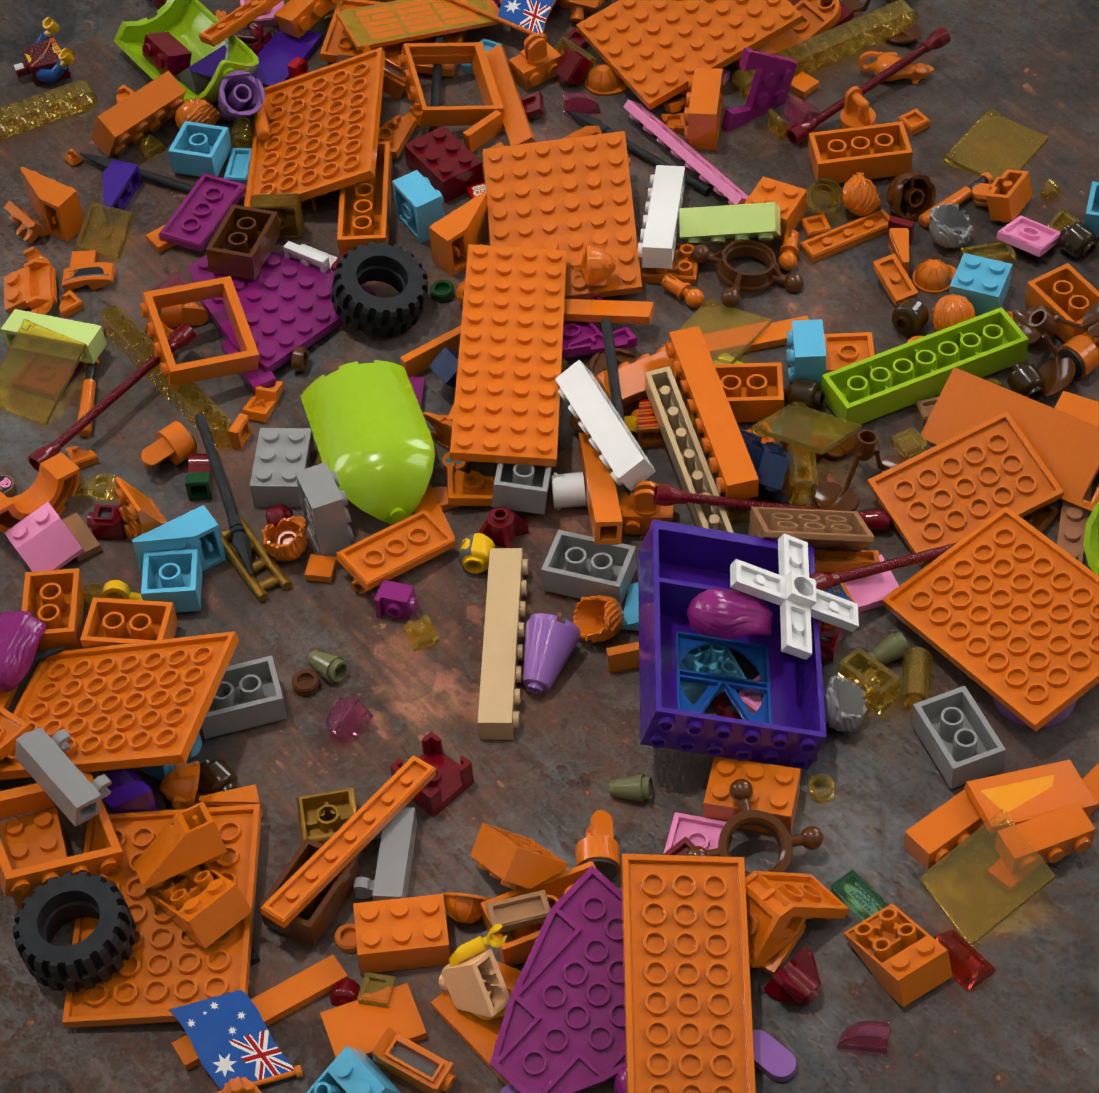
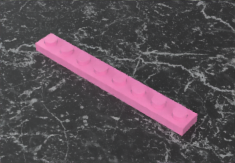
(684, 151)

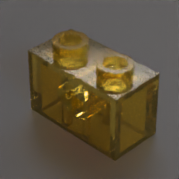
(874, 678)

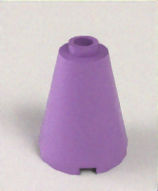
(240, 95)
(546, 650)

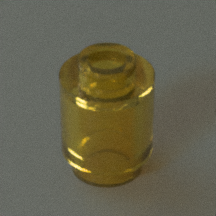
(242, 133)

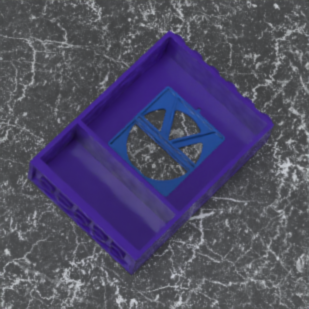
(790, 723)

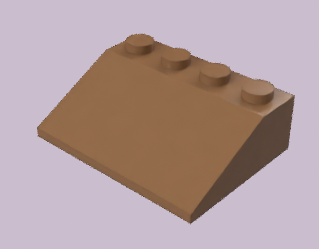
(818, 527)

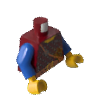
(45, 59)

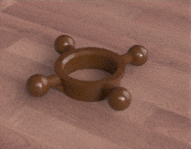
(746, 282)
(742, 791)

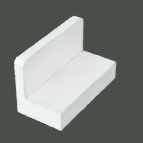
(309, 255)

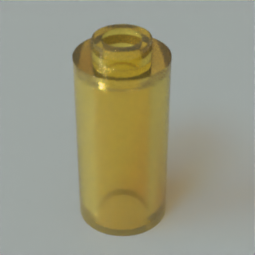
(915, 676)

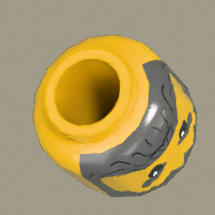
(475, 552)

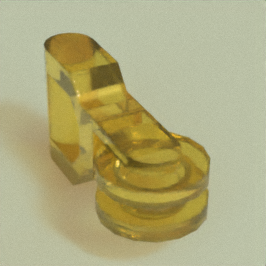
(100, 494)

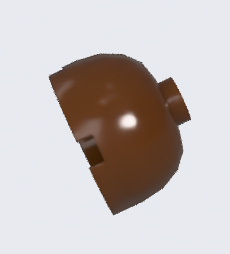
(911, 195)

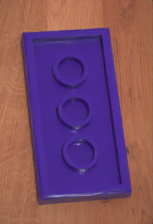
(280, 52)

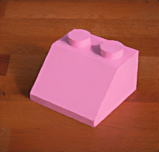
(44, 540)

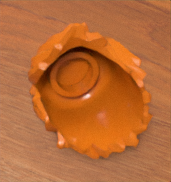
(196, 111)
(860, 195)
(951, 310)
(286, 540)
(598, 618)

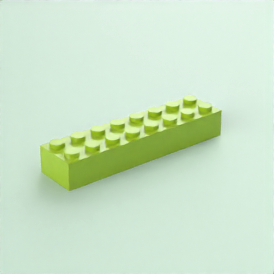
(923, 366)

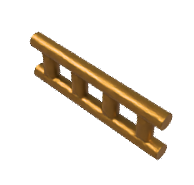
(265, 560)

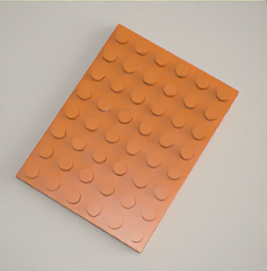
(662, 41)
(320, 130)
(567, 199)
(1009, 616)
(125, 701)
(165, 962)

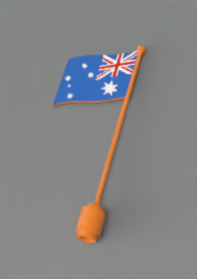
(523, 15)
(233, 1040)

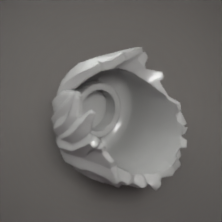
(950, 226)
(843, 704)

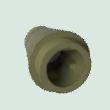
(890, 648)
(329, 666)
(632, 788)

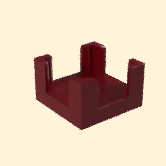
(450, 777)

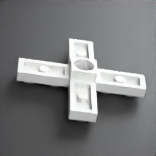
(795, 595)

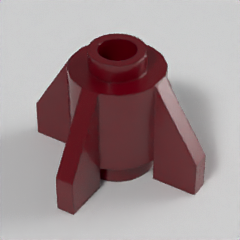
(503, 526)
(796, 980)

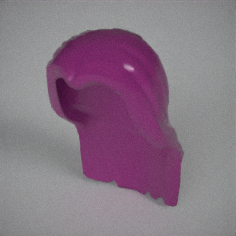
(729, 614)
(18, 645)

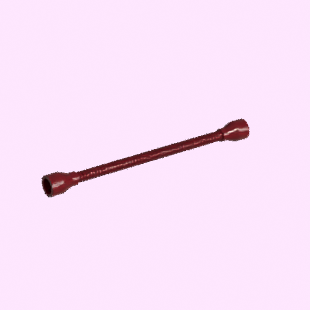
(936, 40)
(181, 337)
(669, 495)
(827, 581)

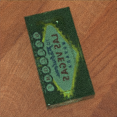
(858, 895)

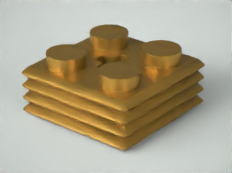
(288, 210)
(318, 808)

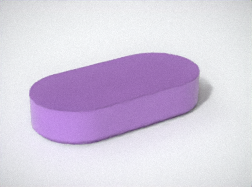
(773, 1057)

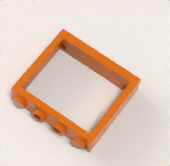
(449, 53)
(207, 368)
(23, 880)

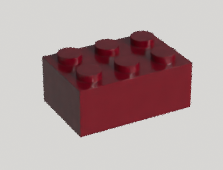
(444, 162)

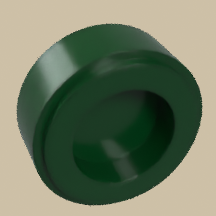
(442, 291)

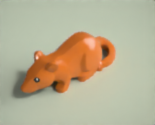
(884, 60)

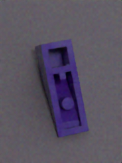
(120, 183)

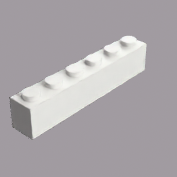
(662, 217)
(604, 425)

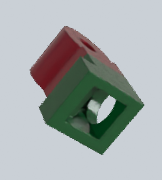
(199, 475)

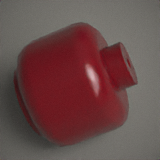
(276, 513)
(344, 992)

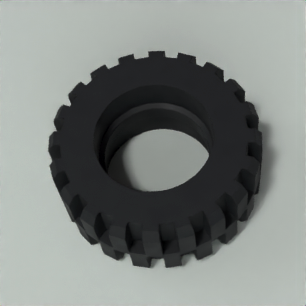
(382, 264)
(60, 903)

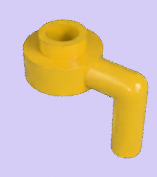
(119, 590)

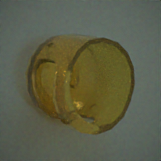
(824, 192)

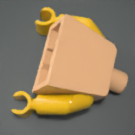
(475, 977)

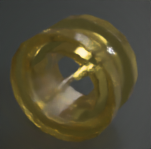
(822, 779)

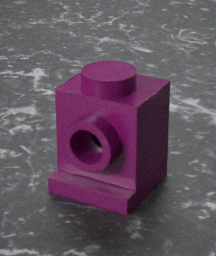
(395, 600)

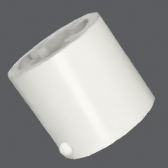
(568, 490)

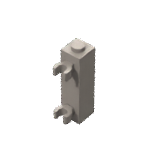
(58, 776)
(393, 860)

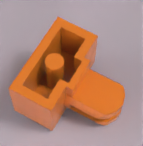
(534, 63)
(1005, 195)
(639, 509)

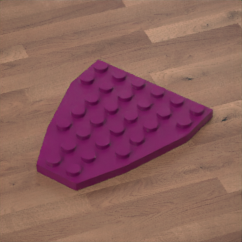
(282, 306)
(568, 1003)

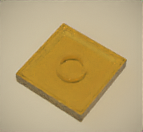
(105, 230)

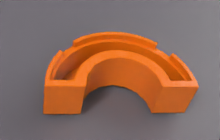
(54, 484)

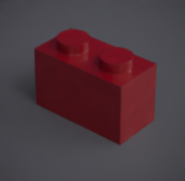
(166, 53)

